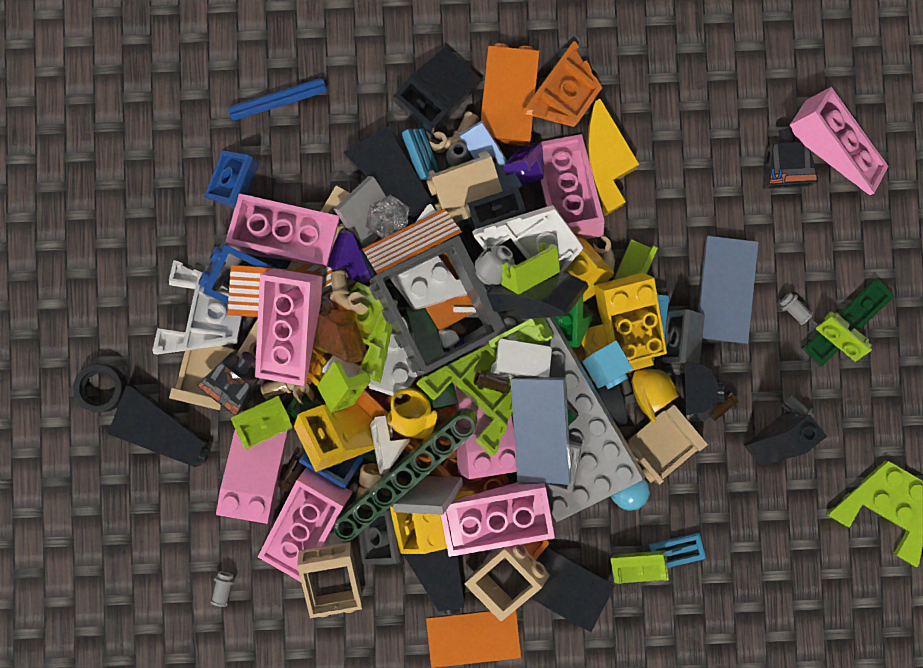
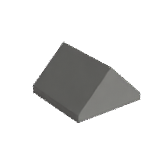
(683, 337)
(379, 541)

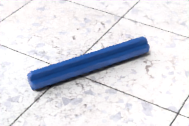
(277, 99)

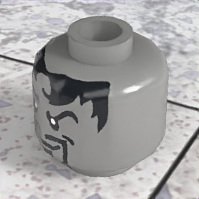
(489, 264)

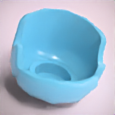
(633, 497)

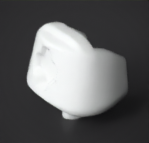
(448, 338)

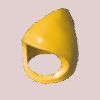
(653, 390)
(412, 417)

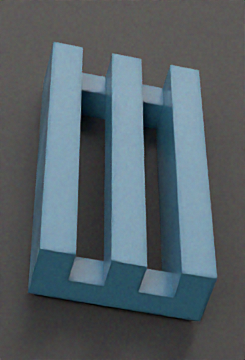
(420, 153)
(678, 540)

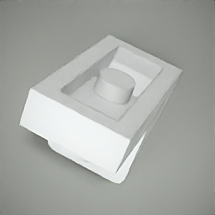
(385, 450)

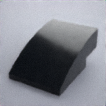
(547, 299)
(571, 589)

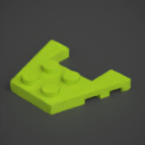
(374, 332)
(492, 403)
(894, 496)

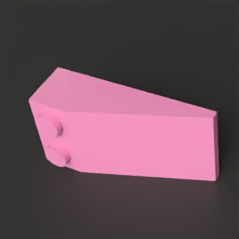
(837, 138)
(571, 186)
(281, 231)
(287, 325)
(472, 458)
(252, 479)
(498, 518)
(304, 520)

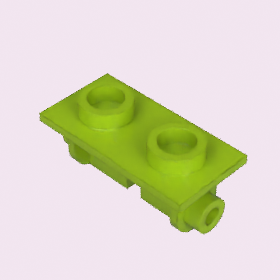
(850, 342)

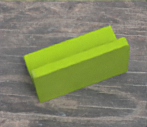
(635, 260)
(340, 390)

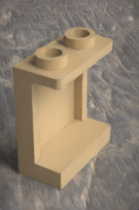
(464, 184)
(194, 368)
(665, 444)

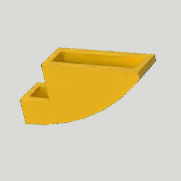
(608, 157)

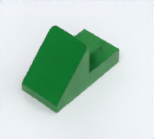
(575, 324)

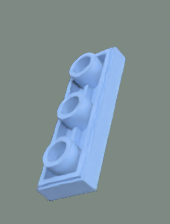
(479, 140)

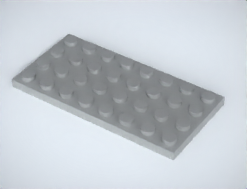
(605, 457)

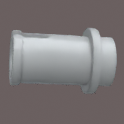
(795, 308)
(222, 588)

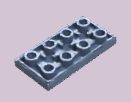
(727, 288)
(541, 429)

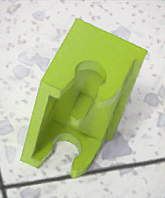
(532, 270)
(532, 331)
(261, 422)
(640, 567)

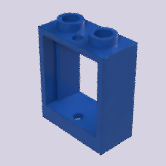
(218, 258)

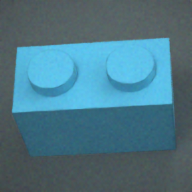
(608, 366)

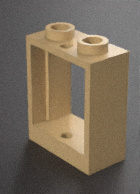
(323, 559)
(492, 595)

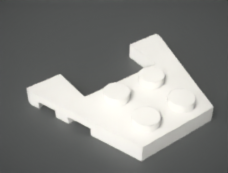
(530, 231)
(430, 281)
(207, 320)
(395, 374)

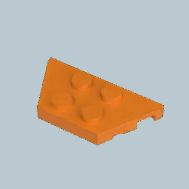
(565, 91)

